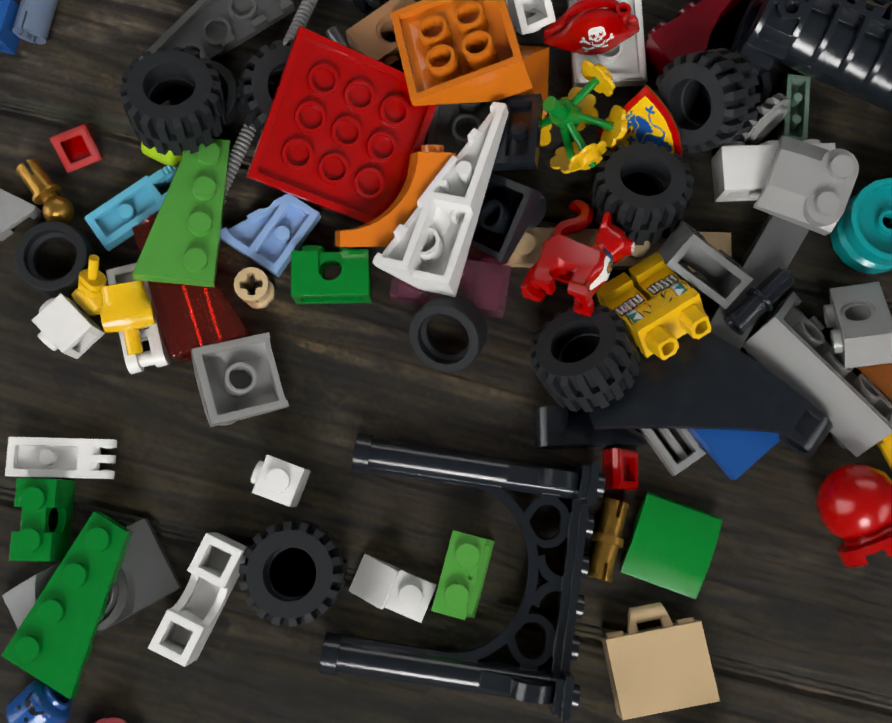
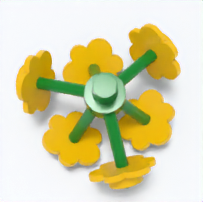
(574, 113)

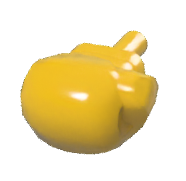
(88, 294)

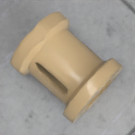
(245, 281)

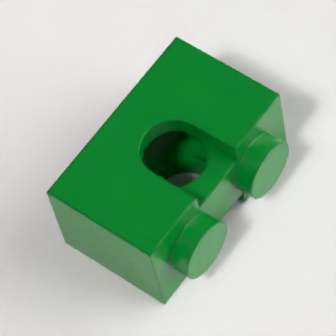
(350, 287)
(37, 500)

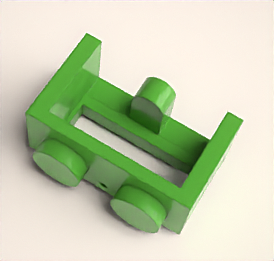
(463, 575)

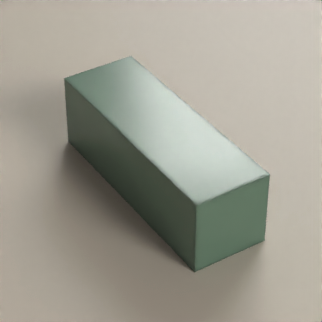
(796, 120)

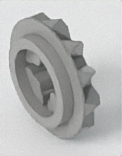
(768, 118)

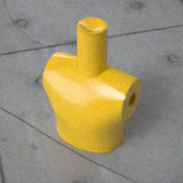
(126, 311)

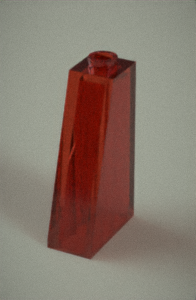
(191, 313)

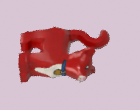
(577, 263)

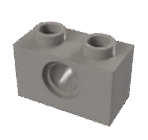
(860, 324)

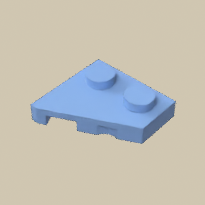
(273, 232)

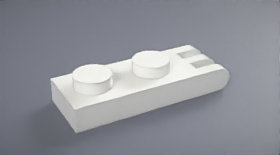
(58, 457)

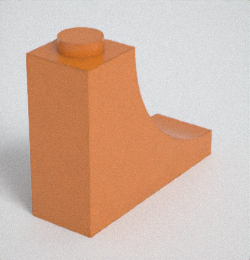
(379, 232)

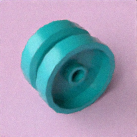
(865, 229)

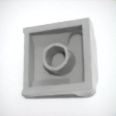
(808, 185)
(238, 379)

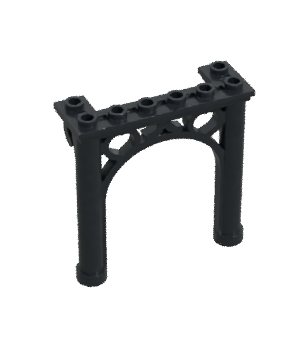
(466, 668)

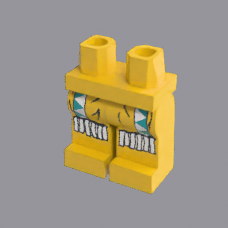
(655, 307)

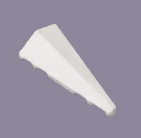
(438, 235)

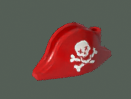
(592, 27)

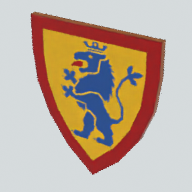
(650, 121)

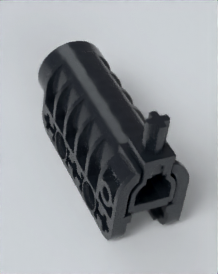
(827, 40)

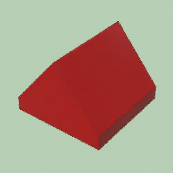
(620, 468)

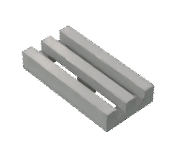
(663, 454)

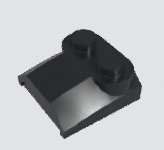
(505, 216)

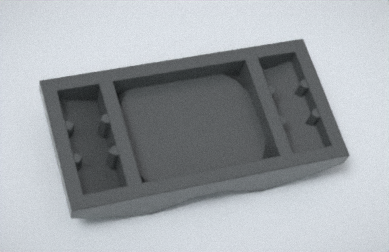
(142, 581)

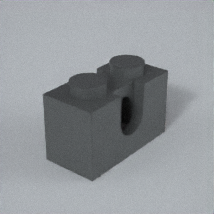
(718, 274)

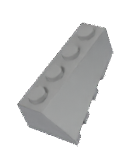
(805, 361)

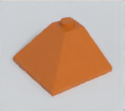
(459, 51)

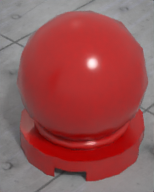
(857, 508)

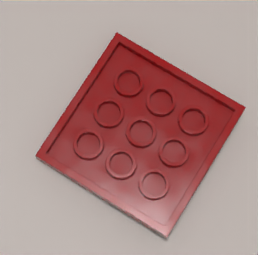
(339, 129)

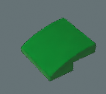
(671, 545)

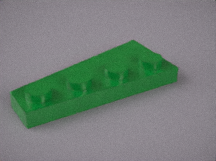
(63, 621)

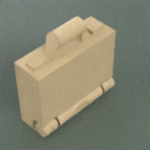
(658, 665)

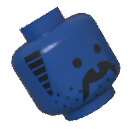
(38, 705)

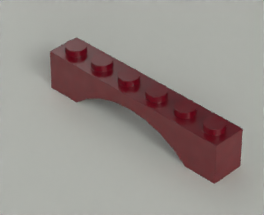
(686, 32)

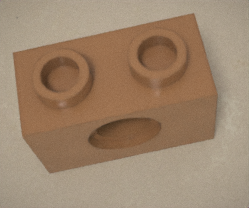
(369, 34)

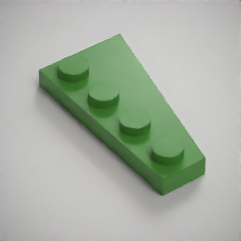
(189, 223)

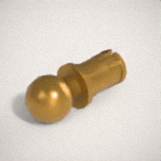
(45, 192)

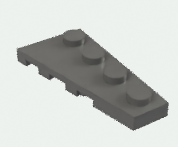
(221, 25)

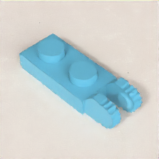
(116, 217)

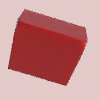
(76, 147)

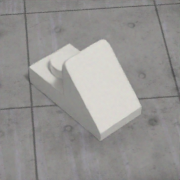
(392, 588)

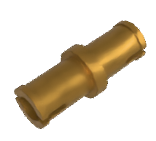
(607, 539)

